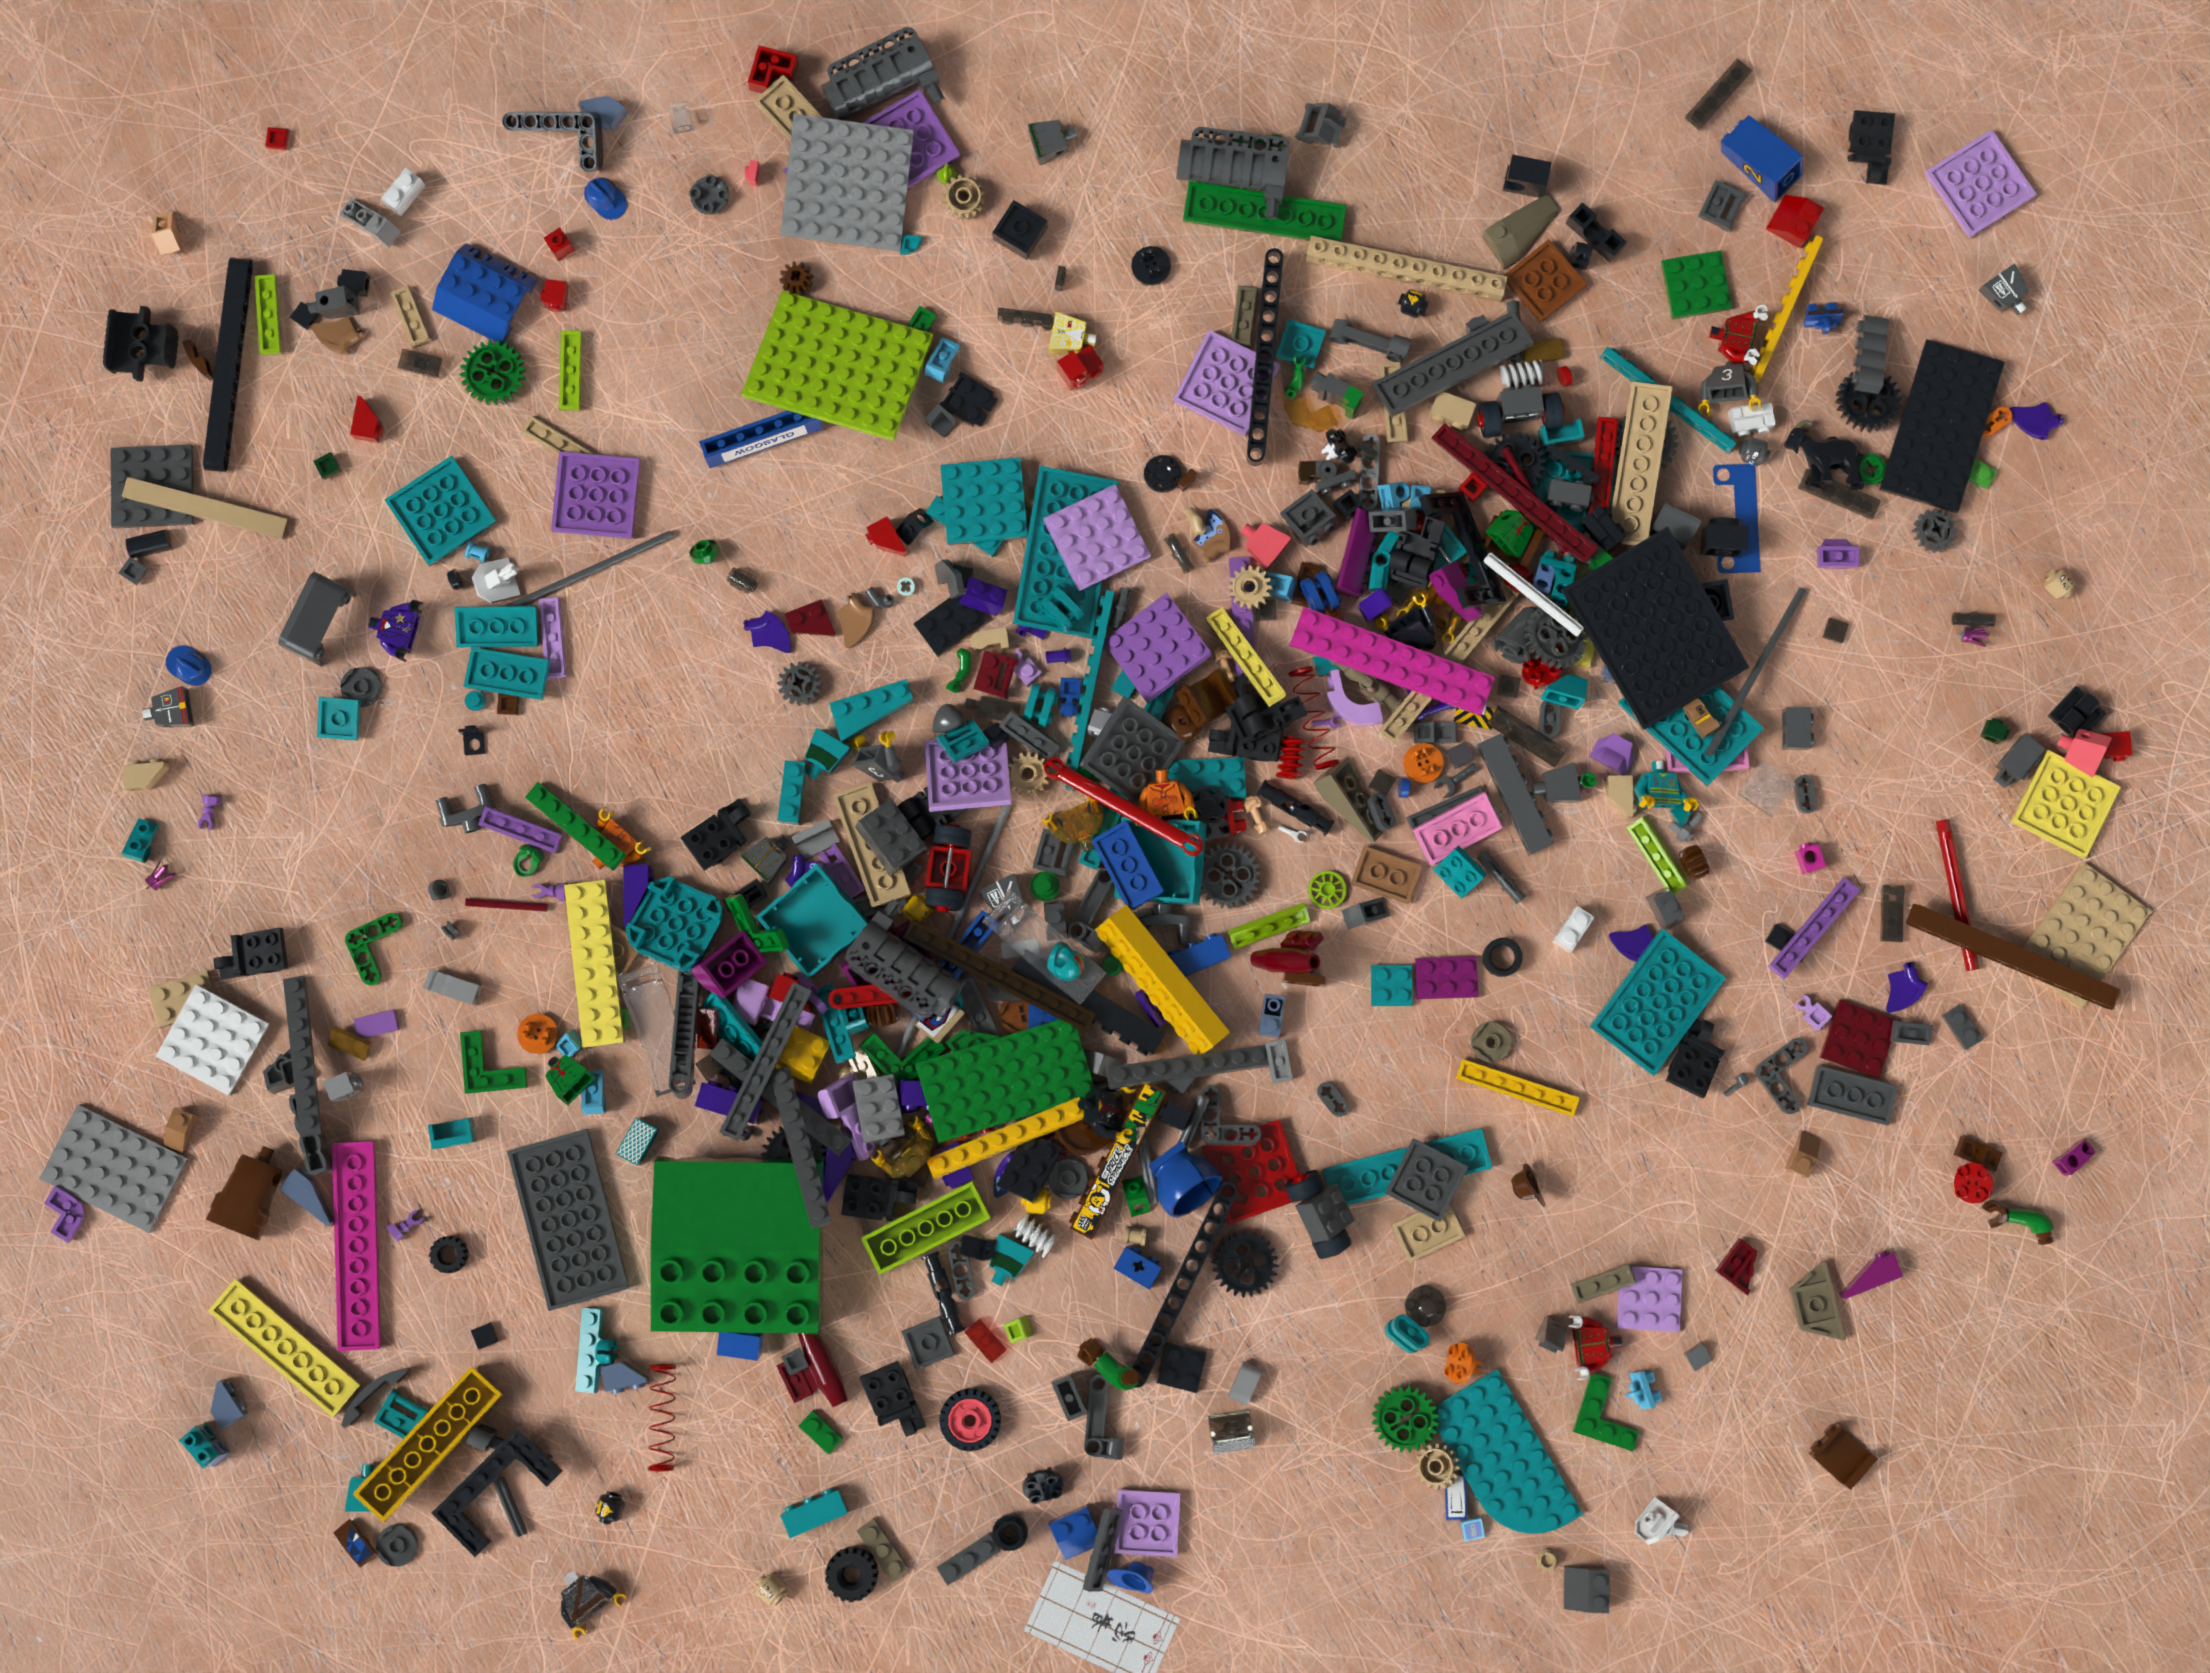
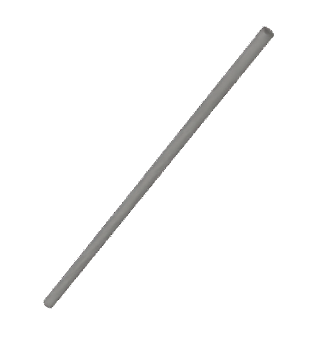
(960, 914)

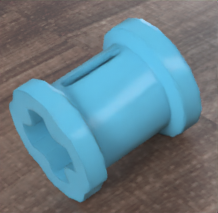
(477, 552)

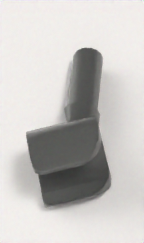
(1741, 1081)

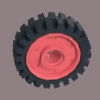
(967, 1436)

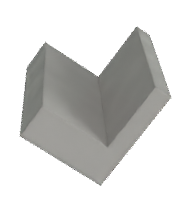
(816, 839)

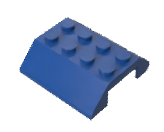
(481, 293)

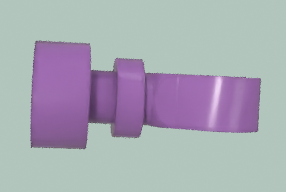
(209, 802)
(552, 891)
(397, 1232)

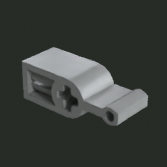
(452, 987)

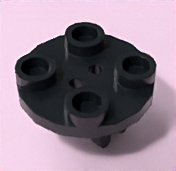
(1154, 274)
(1339, 447)
(1042, 1485)

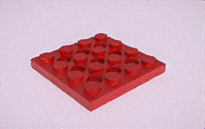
(1287, 1170)

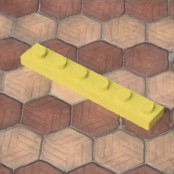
(1245, 657)

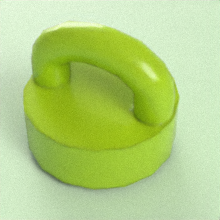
(945, 173)

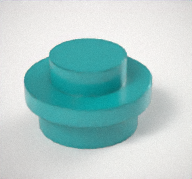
(475, 700)

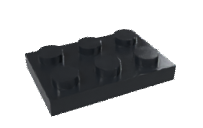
(948, 624)
(1029, 1168)

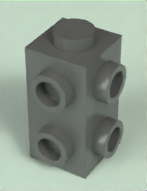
(1568, 494)

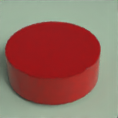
(1565, 376)

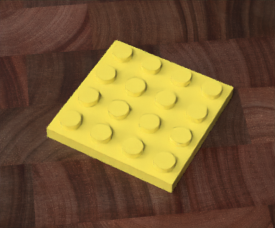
(2065, 805)

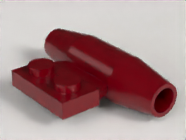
(1292, 956)
(820, 1373)

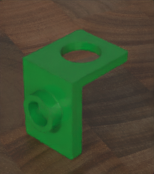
(1135, 1195)

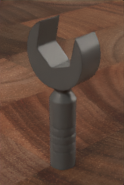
(1456, 779)

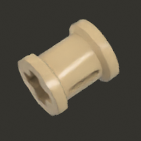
(1135, 1236)

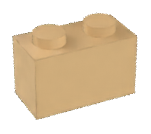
(1452, 411)

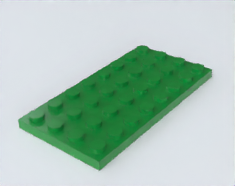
(1004, 1079)

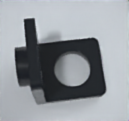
(912, 526)
(469, 733)
(977, 1248)

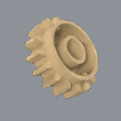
(967, 186)
(1252, 598)
(1020, 766)
(1448, 1466)

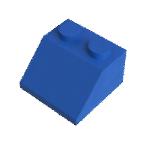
(1074, 1532)

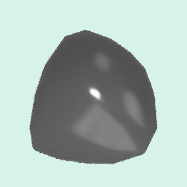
(947, 719)

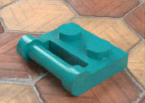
(964, 745)
(397, 1421)

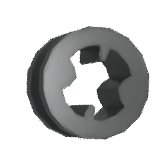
(450, 930)

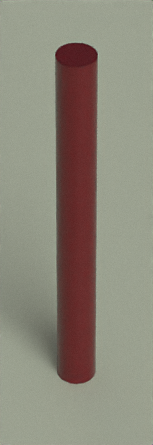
(506, 904)

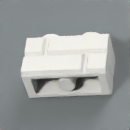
(403, 192)
(1745, 421)
(1573, 929)

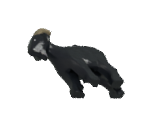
(1826, 456)

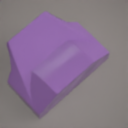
(1837, 555)
(1613, 753)

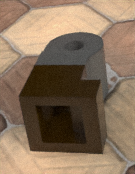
(1315, 470)

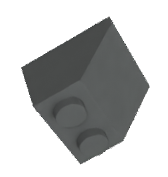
(1679, 523)
(1586, 1589)

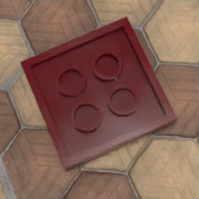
(1858, 1039)

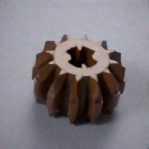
(799, 271)
(1694, 862)
(882, 1014)

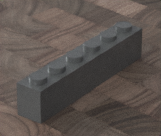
(1514, 794)

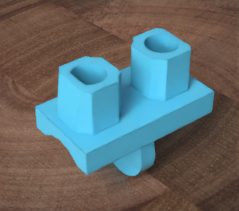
(1641, 1391)

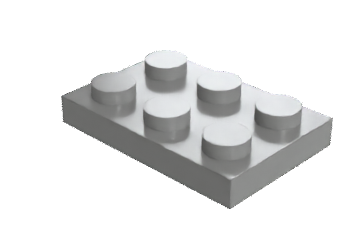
(878, 1108)

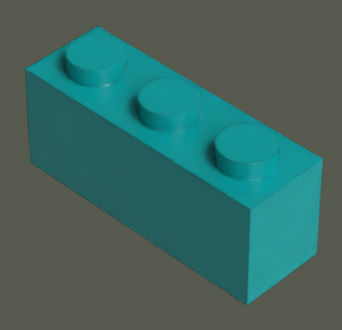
(792, 792)
(814, 1512)

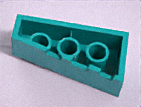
(869, 708)

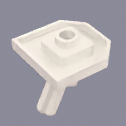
(496, 580)
(1657, 1522)

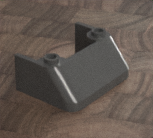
(313, 616)

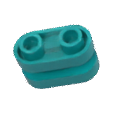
(1061, 597)
(1045, 716)
(1406, 1334)

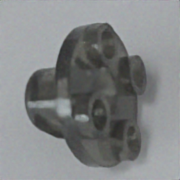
(1425, 1305)

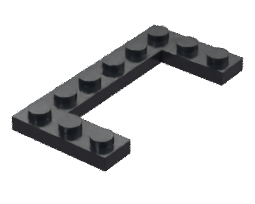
(1489, 591)
(515, 1446)

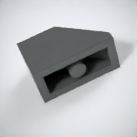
(1365, 912)

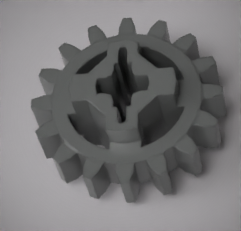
(1936, 537)
(808, 680)

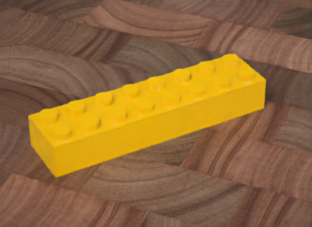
(1162, 981)
(427, 1444)

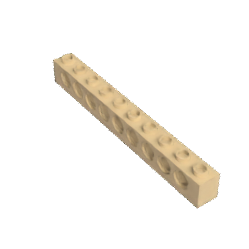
(1406, 269)

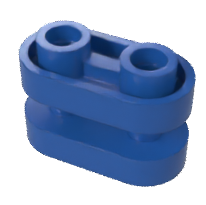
(1324, 584)

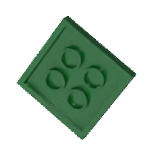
(1696, 284)

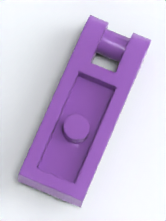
(842, 871)

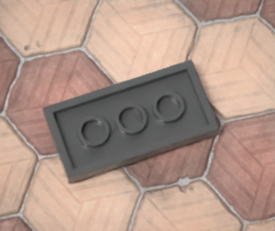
(1852, 1095)

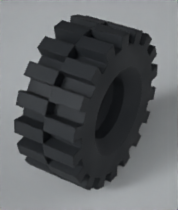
(851, 1590)

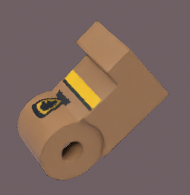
(1701, 718)

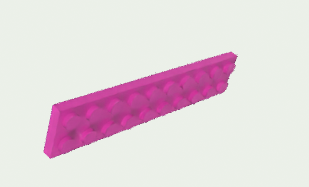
(1392, 661)
(356, 1246)

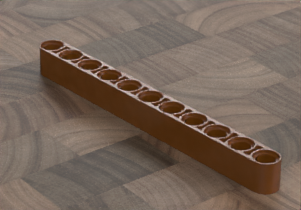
(2013, 956)

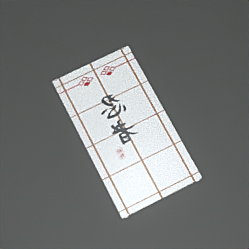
(1102, 1625)

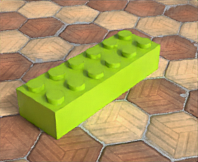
(926, 1228)

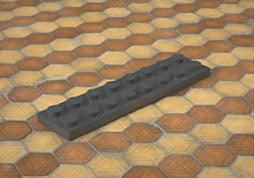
(1452, 364)

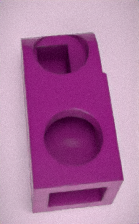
(2074, 1157)

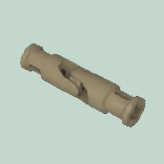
(1383, 693)

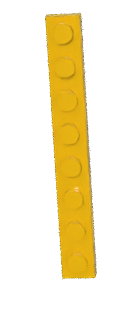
(1788, 301)
(1005, 1138)

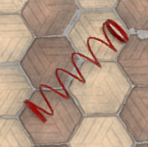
(1300, 672)
(659, 1467)

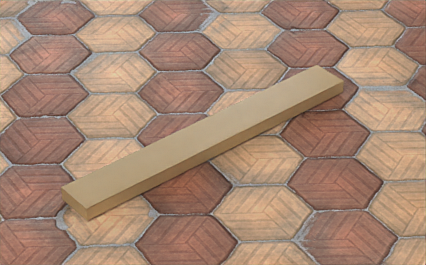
(204, 508)

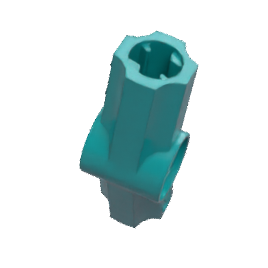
(1379, 572)

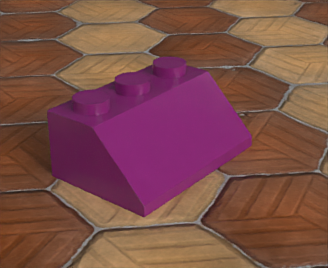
(729, 965)

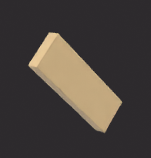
(410, 316)

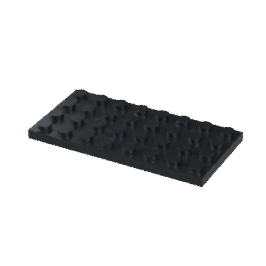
(1941, 426)

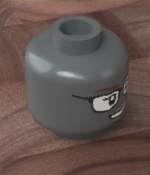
(1754, 451)

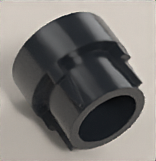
(1005, 1542)

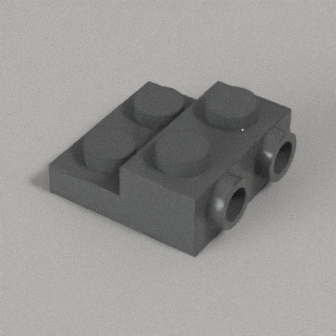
(1309, 518)

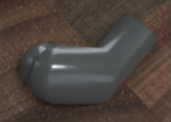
(879, 600)

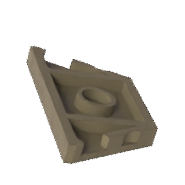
(1816, 1304)

